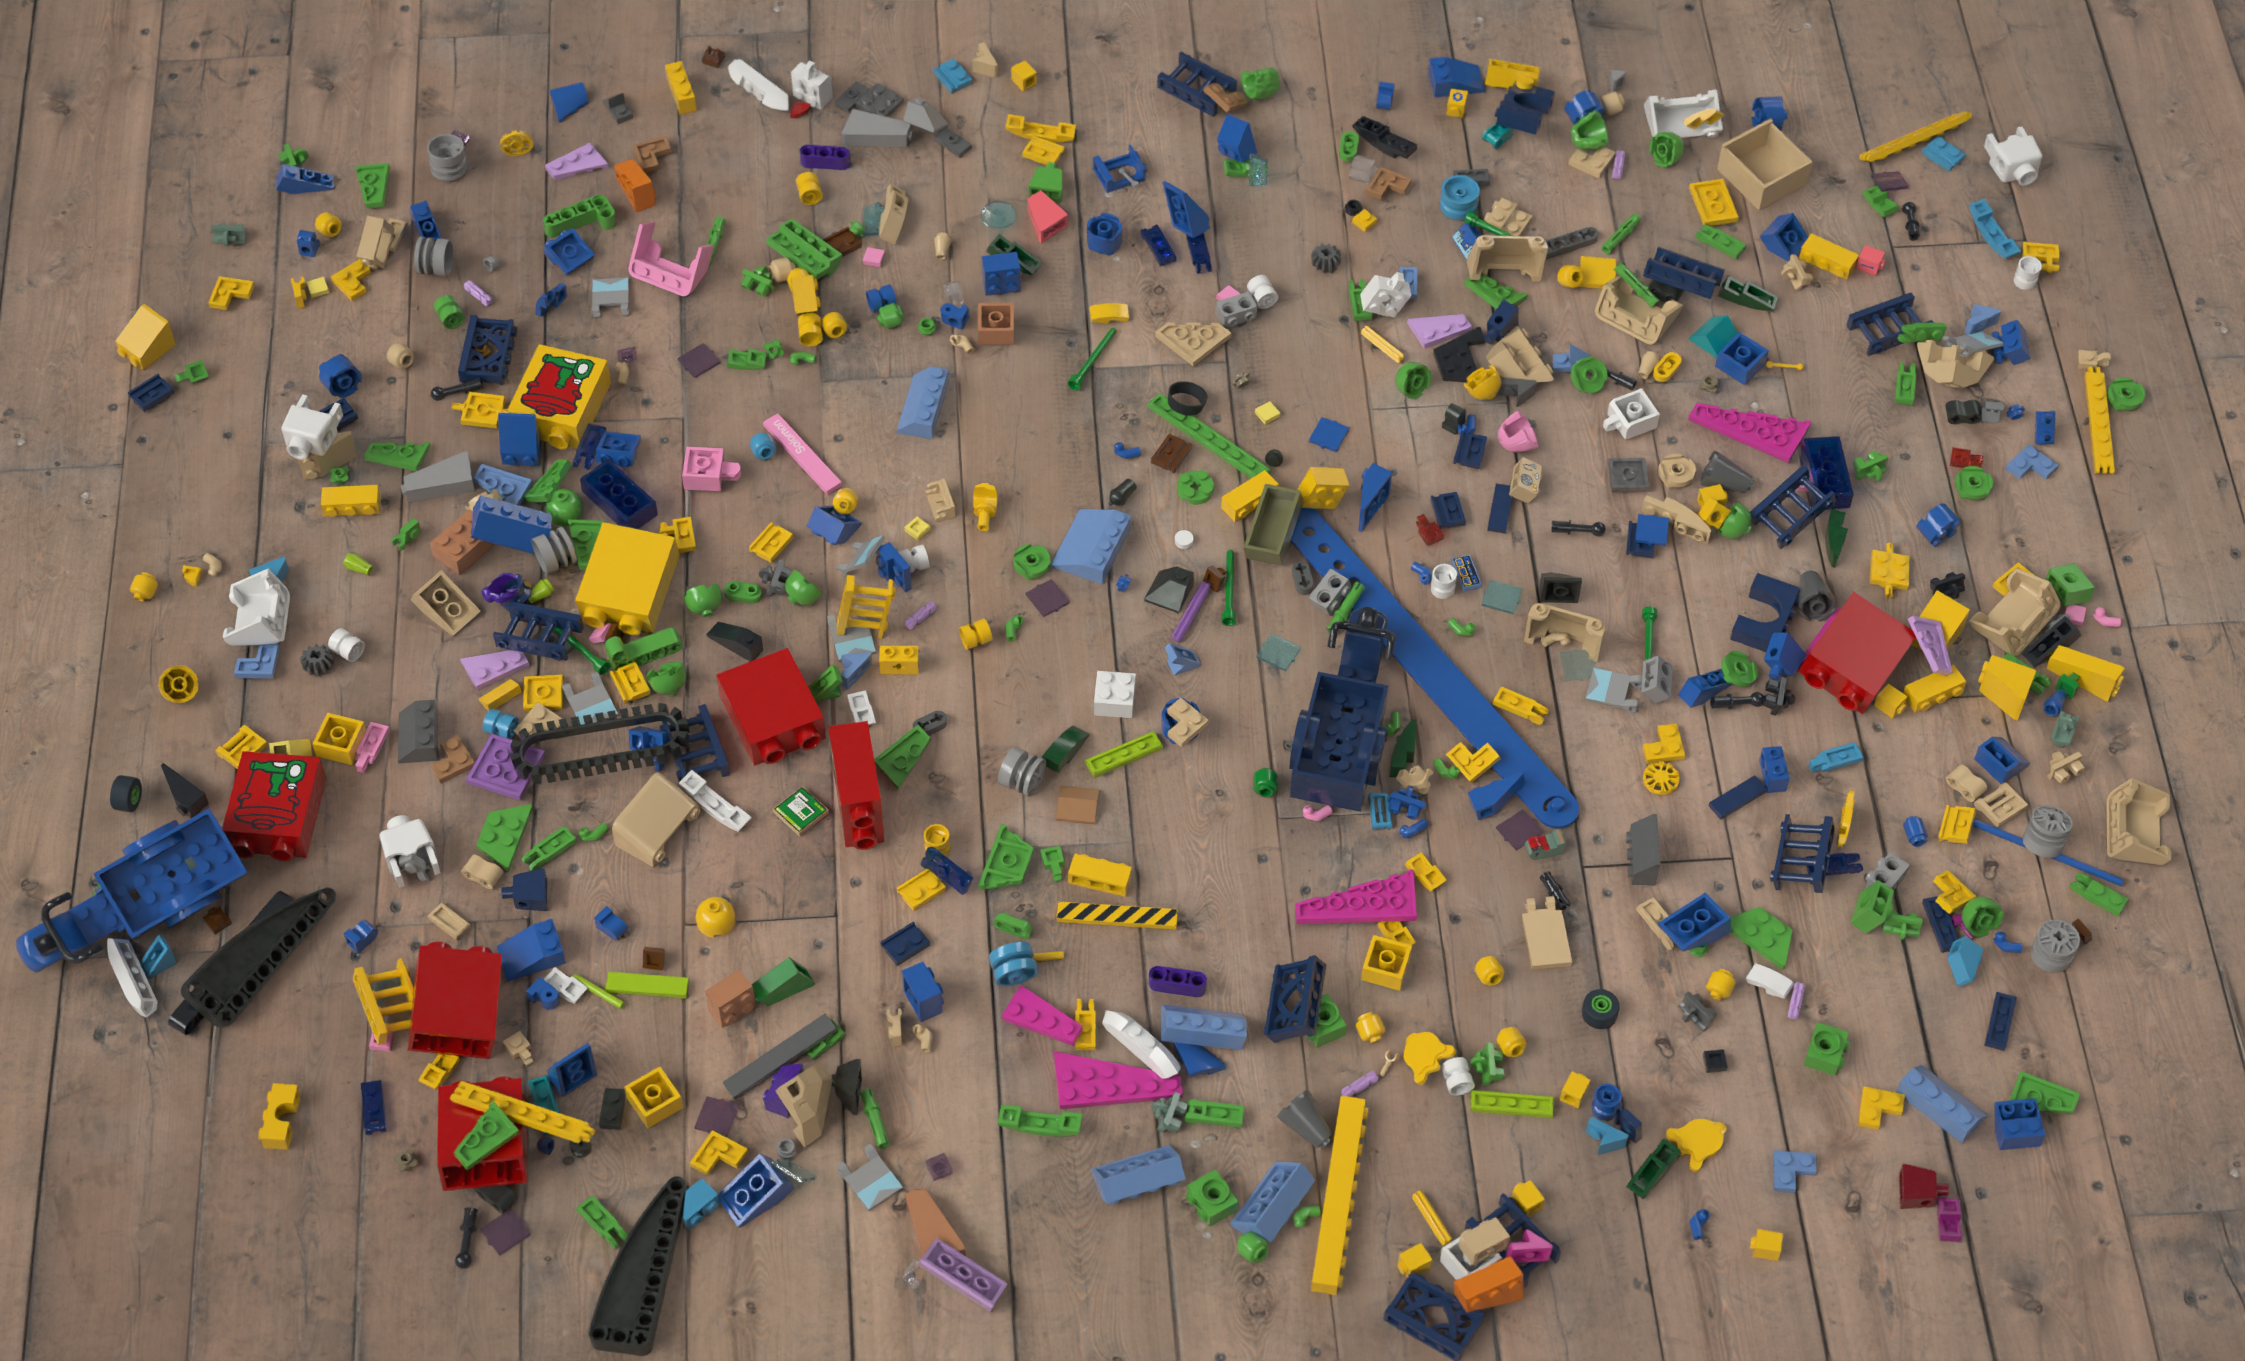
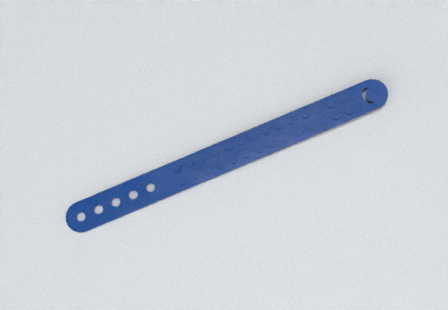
(1441, 677)

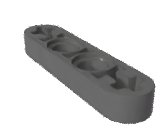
(1568, 246)

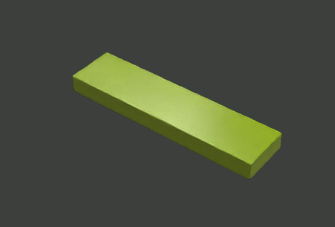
(1124, 754)
(647, 985)
(1511, 1104)

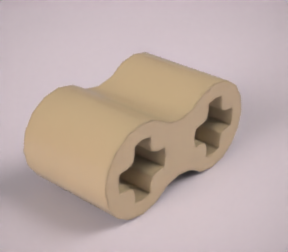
(1966, 783)
(482, 871)

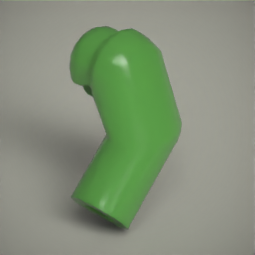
(805, 356)
(1013, 625)
(1395, 724)
(593, 835)
(1304, 1213)

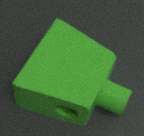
(1047, 180)

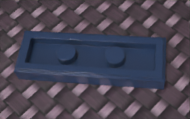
(1500, 509)
(1737, 797)
(1940, 923)
(2000, 1021)

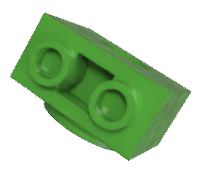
(2070, 584)
(1872, 907)
(1330, 1029)
(1836, 1043)
(1207, 1208)

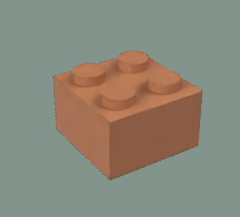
(995, 323)
(730, 998)

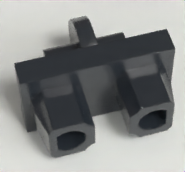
(1950, 586)
(1780, 696)

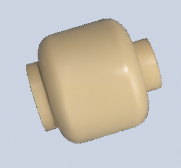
(1612, 103)
(781, 269)
(400, 356)

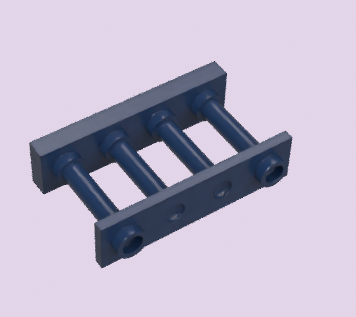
(1188, 94)
(1684, 272)
(1875, 315)
(1787, 490)
(538, 616)
(714, 748)
(1819, 862)
(1509, 1206)

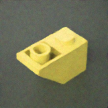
(292, 747)

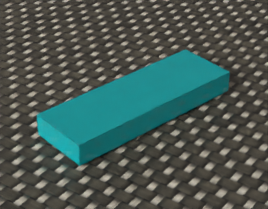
(543, 1094)

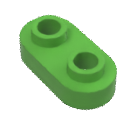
(1348, 146)
(742, 592)
(1013, 926)

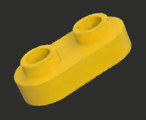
(1664, 369)

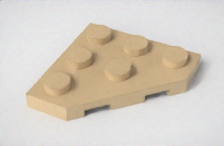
(1193, 340)

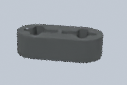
(1306, 577)
(929, 723)

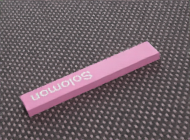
(802, 454)

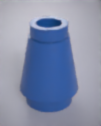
(2055, 703)

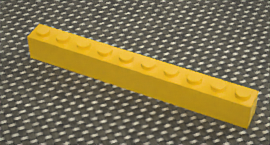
(1338, 1196)

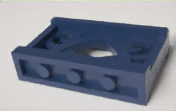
(476, 330)
(1306, 1011)
(1417, 1329)

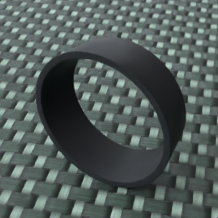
(1187, 388)

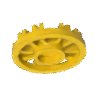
(516, 143)
(1661, 778)

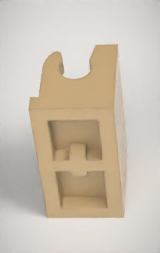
(940, 500)

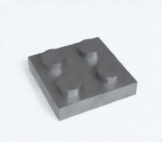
(879, 101)
(1628, 475)

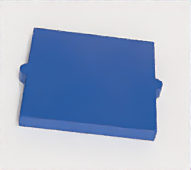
(1328, 434)
(1652, 530)

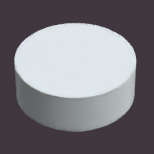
(1183, 539)

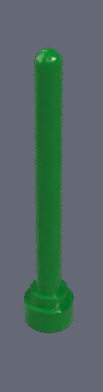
(1473, 219)
(1076, 381)
(1649, 615)
(1229, 617)
(600, 665)

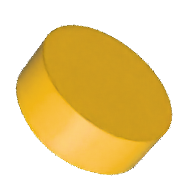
(1524, 82)

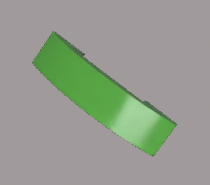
(1039, 1123)

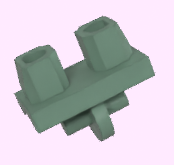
(228, 234)
(2064, 729)
(1173, 1105)

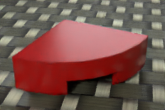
(799, 109)

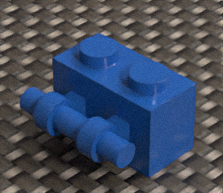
(2014, 341)

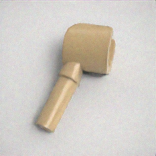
(1388, 1062)

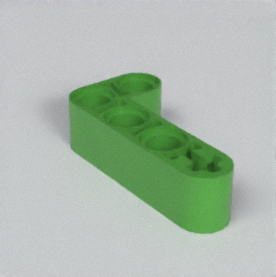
(580, 214)
(644, 649)

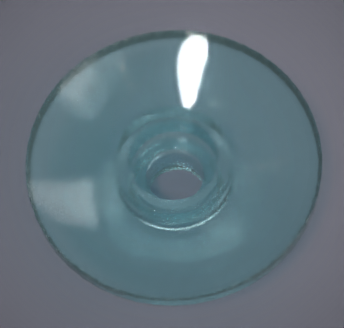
(998, 214)

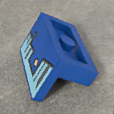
(1465, 238)

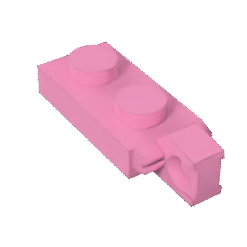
(370, 745)

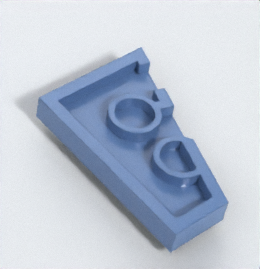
(510, 486)

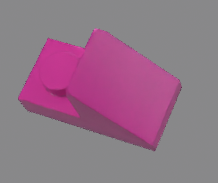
(1530, 1249)

